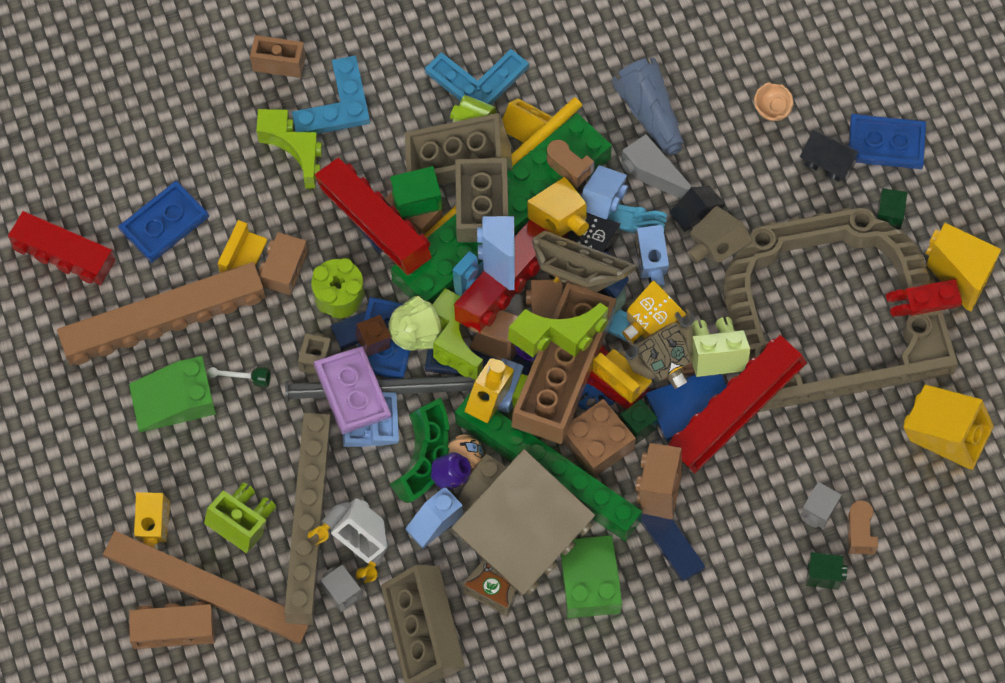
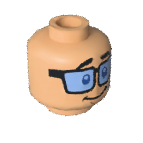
(468, 448)

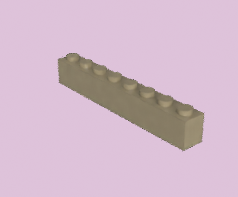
(307, 516)

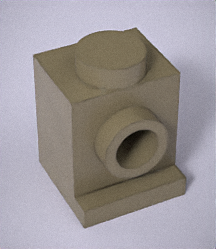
(313, 344)

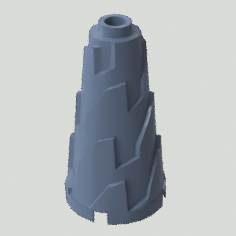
(649, 101)

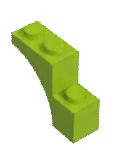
(278, 130)
(574, 334)
(449, 346)

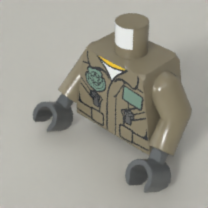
(664, 352)

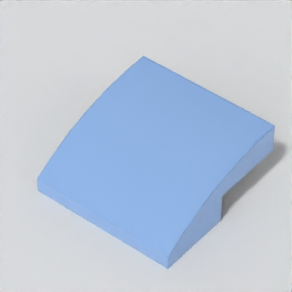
(379, 433)

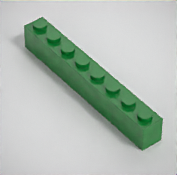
(607, 506)

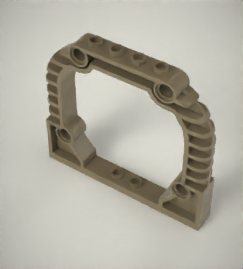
(928, 353)

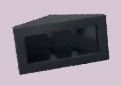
(695, 206)

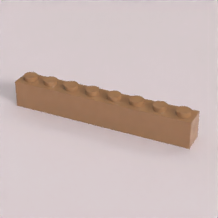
(161, 314)

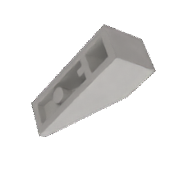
(653, 167)

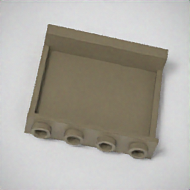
(523, 523)

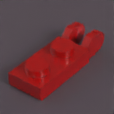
(925, 298)

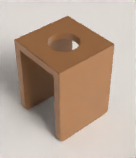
(494, 339)

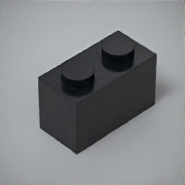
(829, 155)

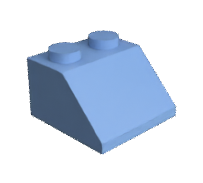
(498, 248)

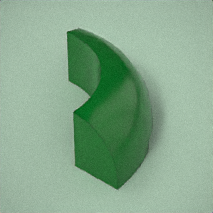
(431, 442)

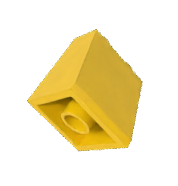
(964, 258)
(949, 425)

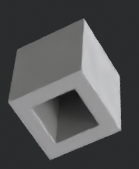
(820, 506)
(341, 587)

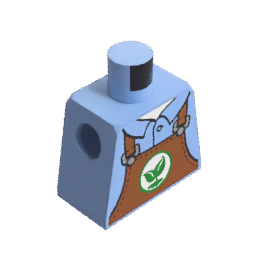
(649, 247)

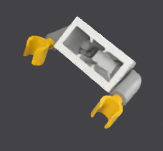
(359, 530)

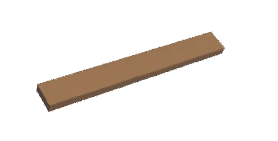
(202, 586)

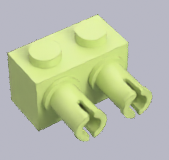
(719, 352)

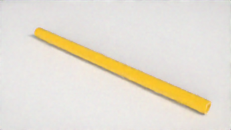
(539, 136)

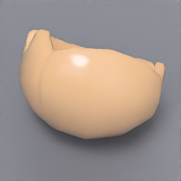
(773, 101)

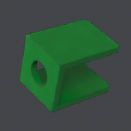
(416, 192)

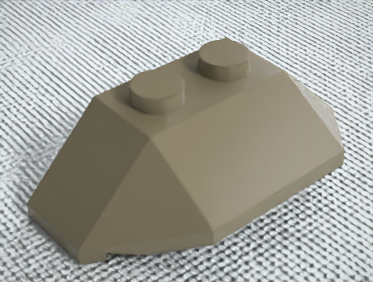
(578, 263)

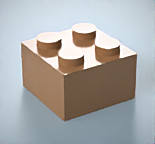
(598, 438)
(659, 480)

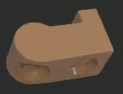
(569, 164)
(859, 529)

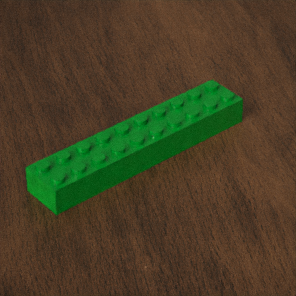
(524, 182)

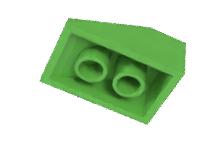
(172, 395)
(591, 578)

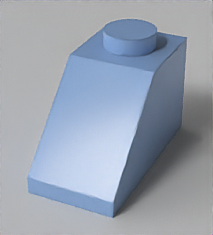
(435, 517)

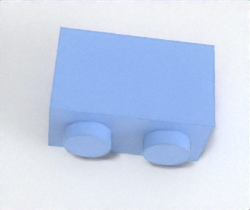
(604, 191)

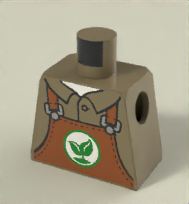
(490, 589)

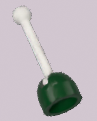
(260, 376)

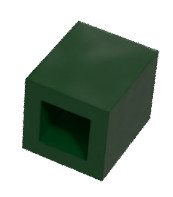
(892, 207)
(639, 420)
(826, 571)

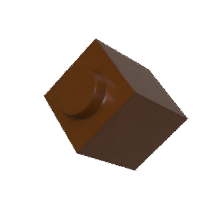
(373, 335)

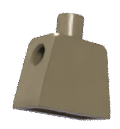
(718, 236)

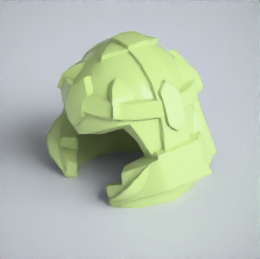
(415, 325)

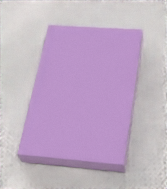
(352, 390)

